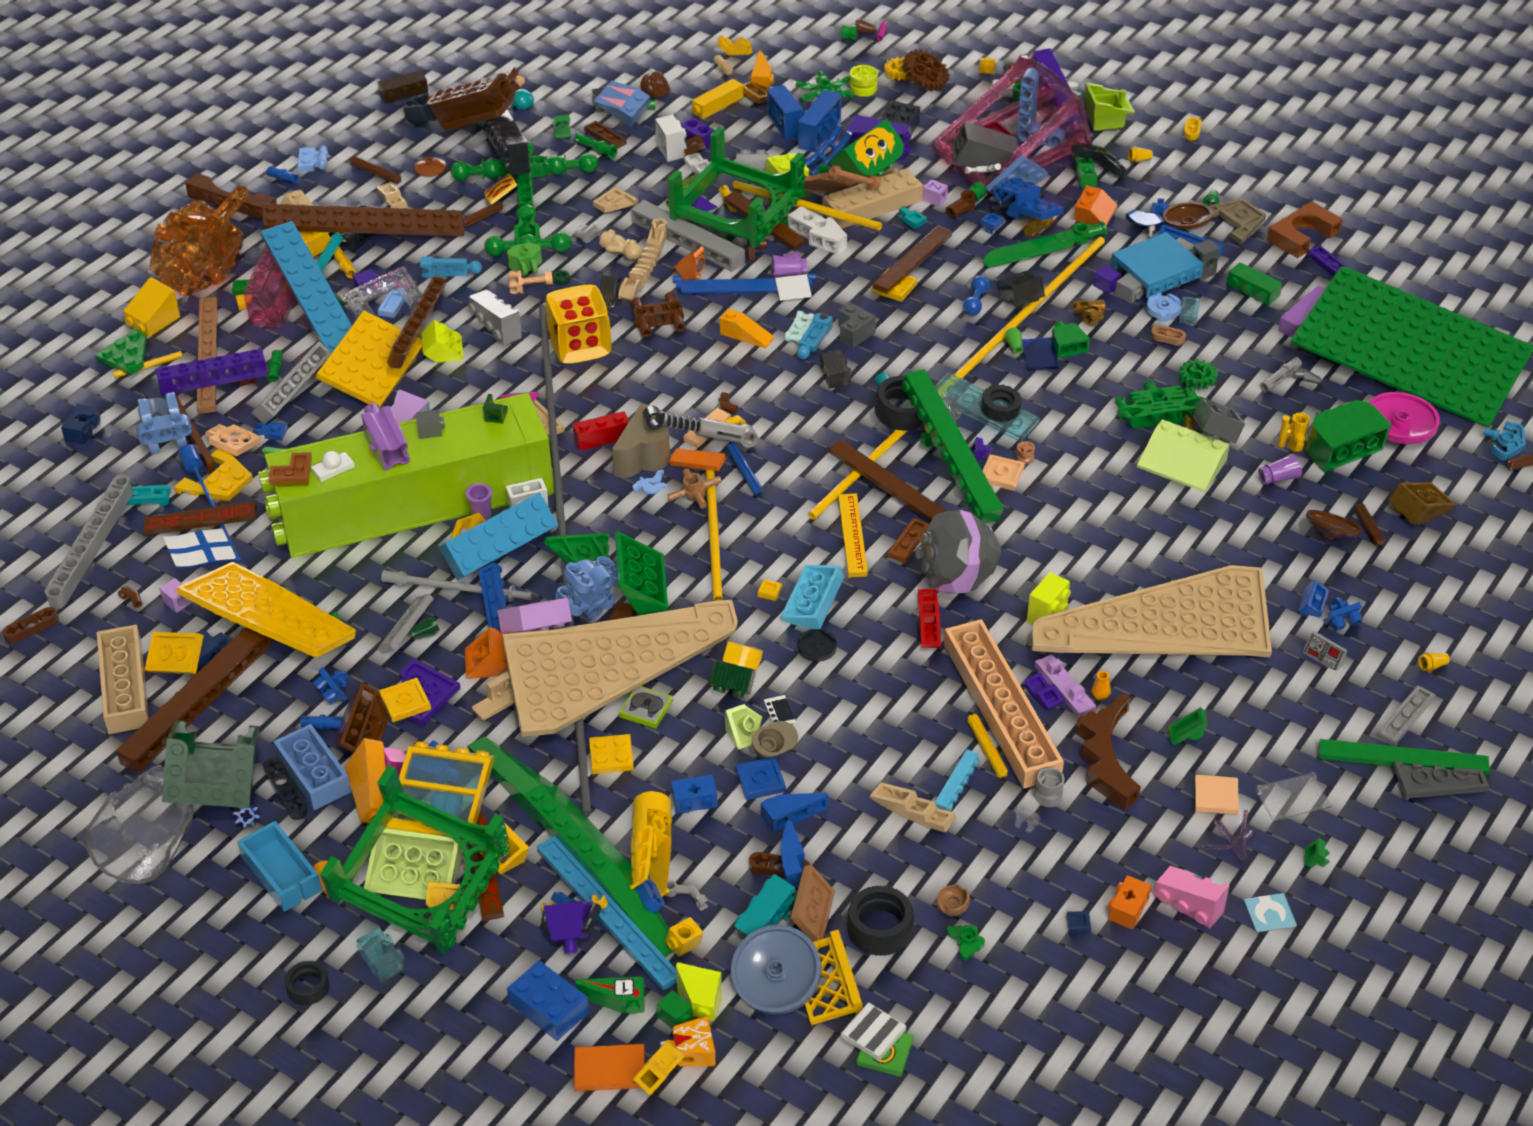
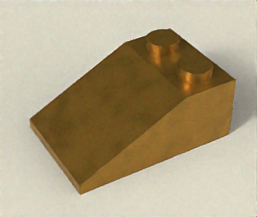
(1420, 502)

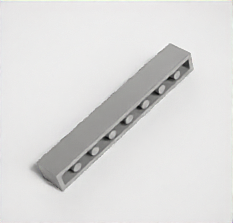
(690, 236)

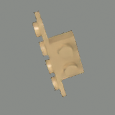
(499, 697)

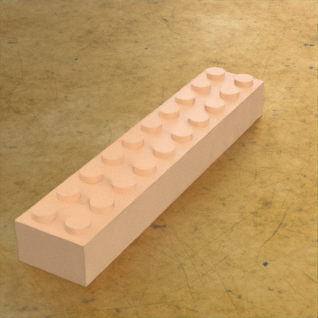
(1001, 701)

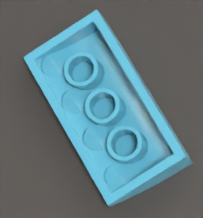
(813, 596)

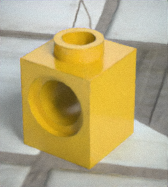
(684, 936)

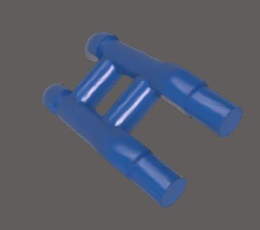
(829, 143)

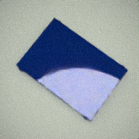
(1039, 354)

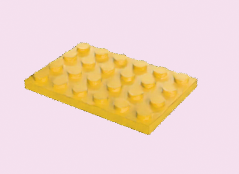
(361, 358)

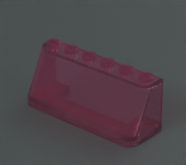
(268, 293)

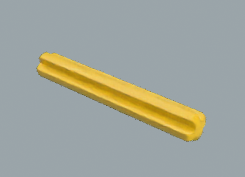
(987, 746)

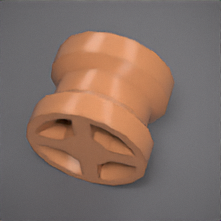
(1025, 452)

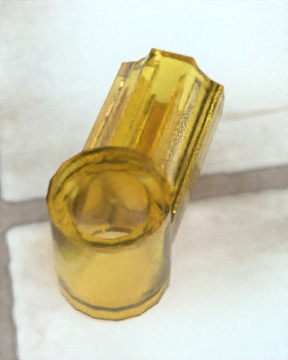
(1035, 225)

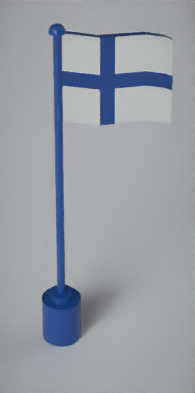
(205, 545)

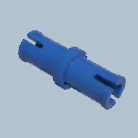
(282, 174)
(321, 722)

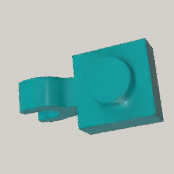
(912, 218)

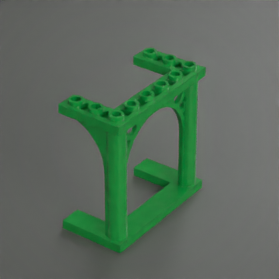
(756, 224)
(444, 923)

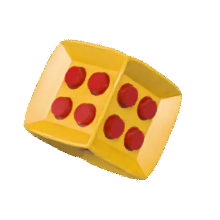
(578, 324)

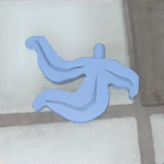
(646, 484)

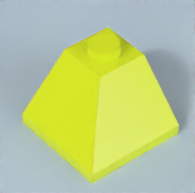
(700, 988)

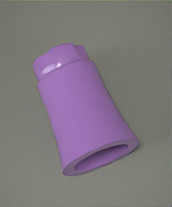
(788, 266)
(1280, 470)
(479, 499)

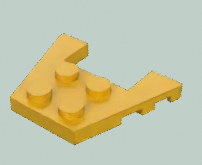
(223, 482)

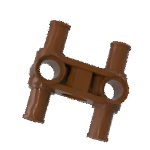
(658, 314)

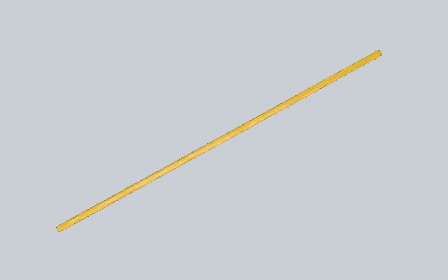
(962, 372)

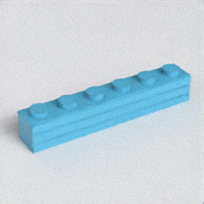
(957, 780)

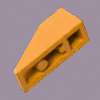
(762, 71)
(741, 327)

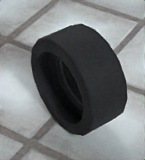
(311, 996)

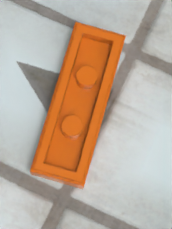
(697, 459)

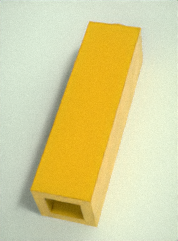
(717, 98)

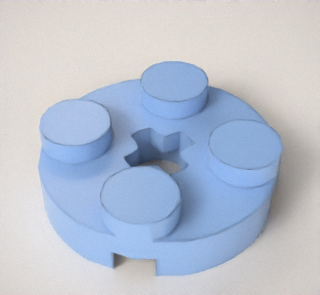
(1163, 306)

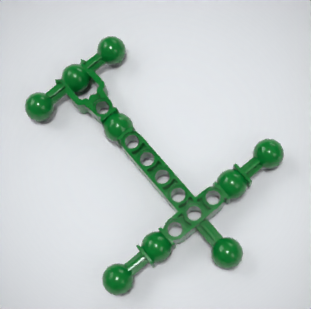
(526, 230)

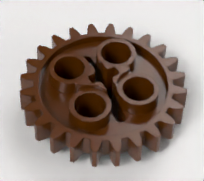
(925, 70)

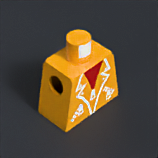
(695, 1042)

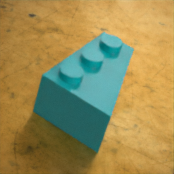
(767, 907)

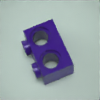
(694, 127)

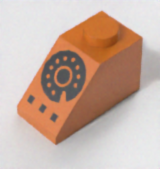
(691, 265)

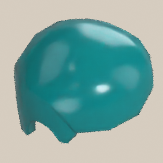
(523, 99)

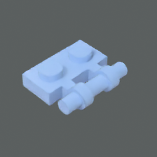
(310, 158)

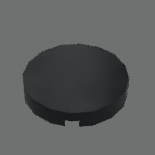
(817, 645)

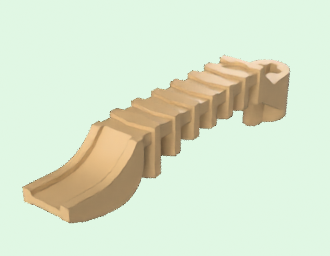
(645, 265)

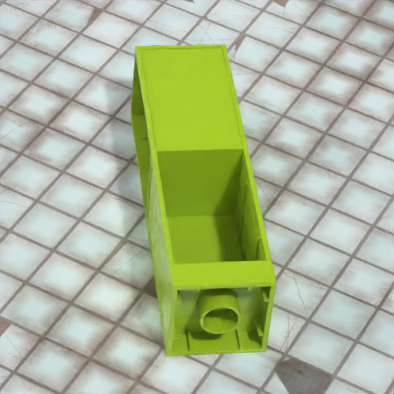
(423, 492)

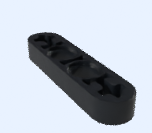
(282, 789)

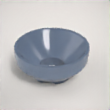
(157, 407)

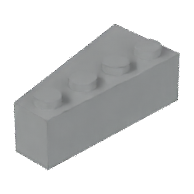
(496, 316)

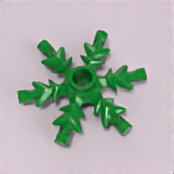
(824, 84)

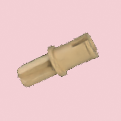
(723, 65)

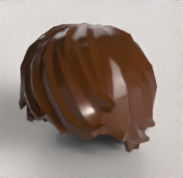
(654, 85)

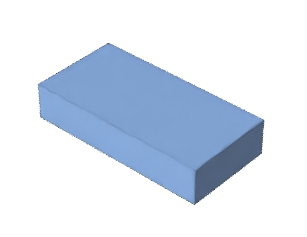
(391, 304)

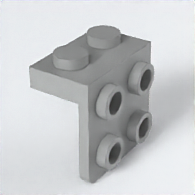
(755, 160)

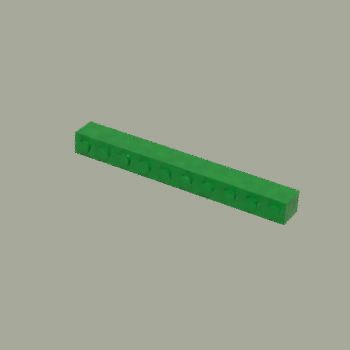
(952, 446)

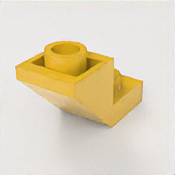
(738, 47)

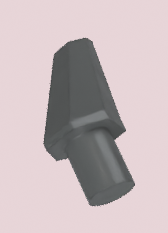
(1308, 376)

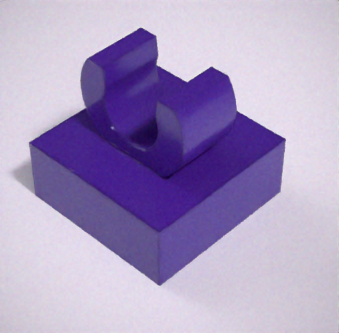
(979, 448)

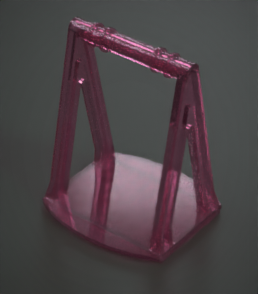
(1054, 103)

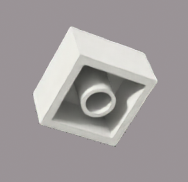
(670, 137)

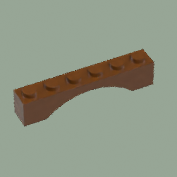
(203, 188)

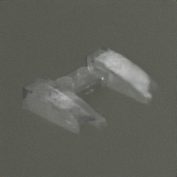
(399, 279)

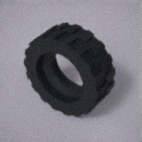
(1000, 413)

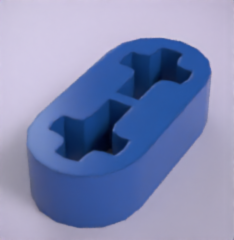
(650, 896)

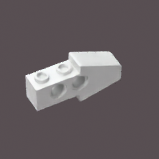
(820, 231)

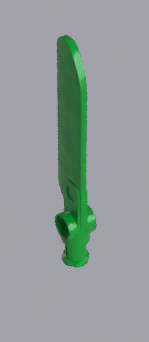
(1063, 240)

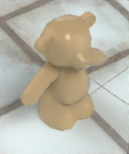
(619, 244)

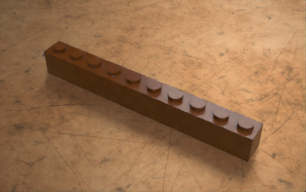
(192, 698)

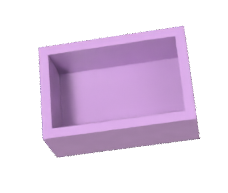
(535, 616)

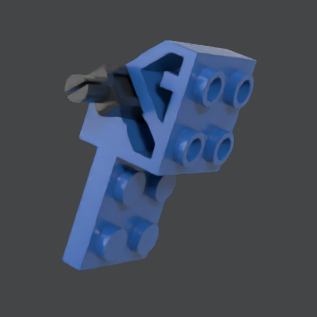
(1022, 200)

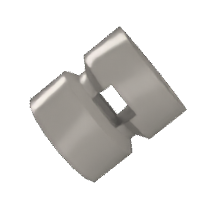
(1049, 787)

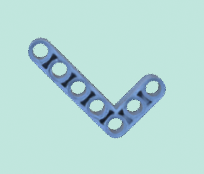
(1027, 111)

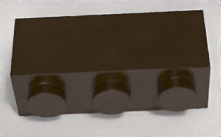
(402, 86)

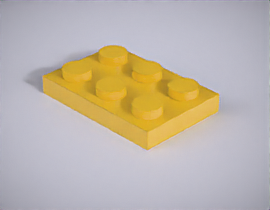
(174, 652)

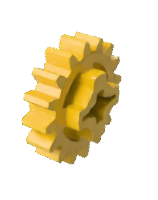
(895, 70)

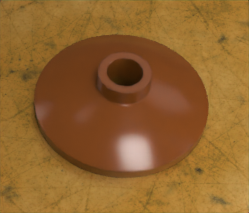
(430, 167)

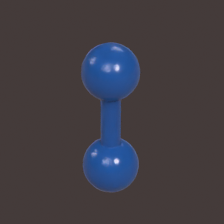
(972, 305)

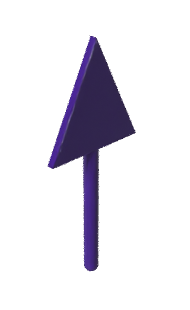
(702, 204)

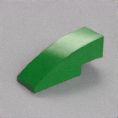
(1085, 171)

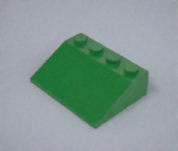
(641, 575)

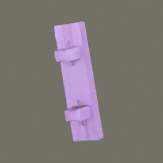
(1072, 693)

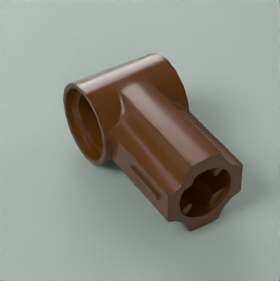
(963, 204)

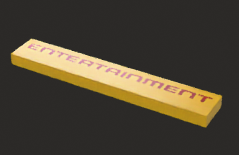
(852, 535)

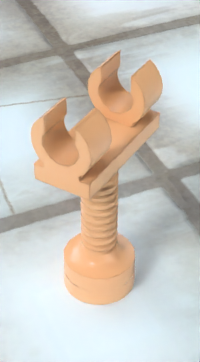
(513, 282)

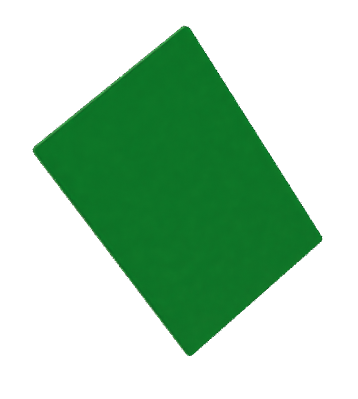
(1414, 345)

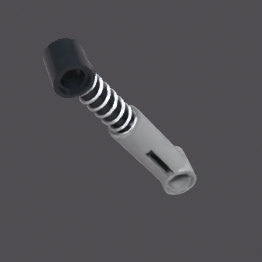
(702, 427)

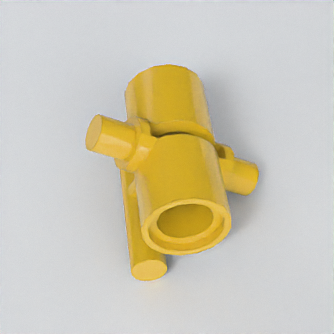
(1294, 432)

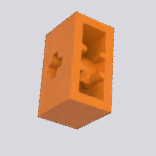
(1129, 902)

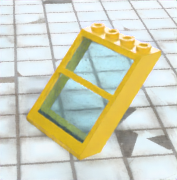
(444, 779)

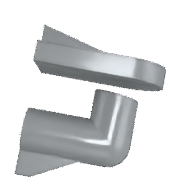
(587, 233)

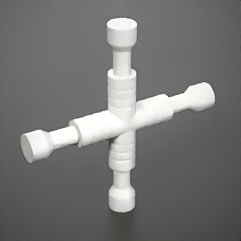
(983, 169)

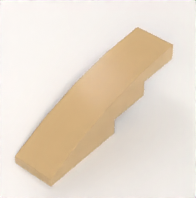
(391, 195)
(908, 805)

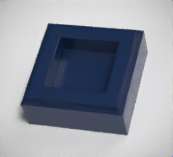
(1078, 922)

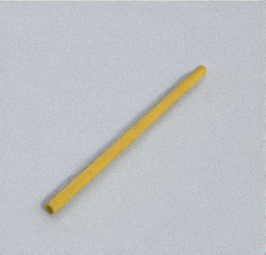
(812, 207)
(714, 539)

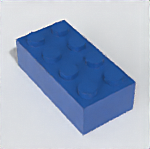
(819, 121)

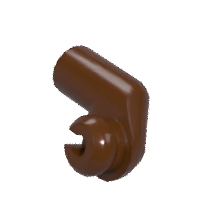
(725, 404)
(132, 594)

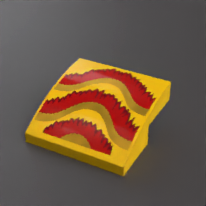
(500, 188)

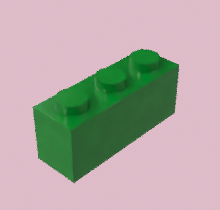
(1254, 283)

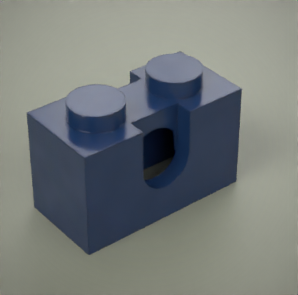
(82, 428)

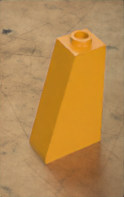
(364, 772)

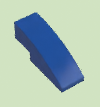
(791, 856)

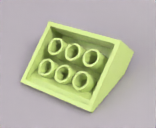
(1184, 456)
(409, 860)

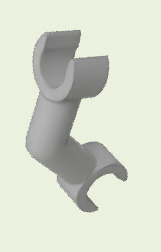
(687, 889)

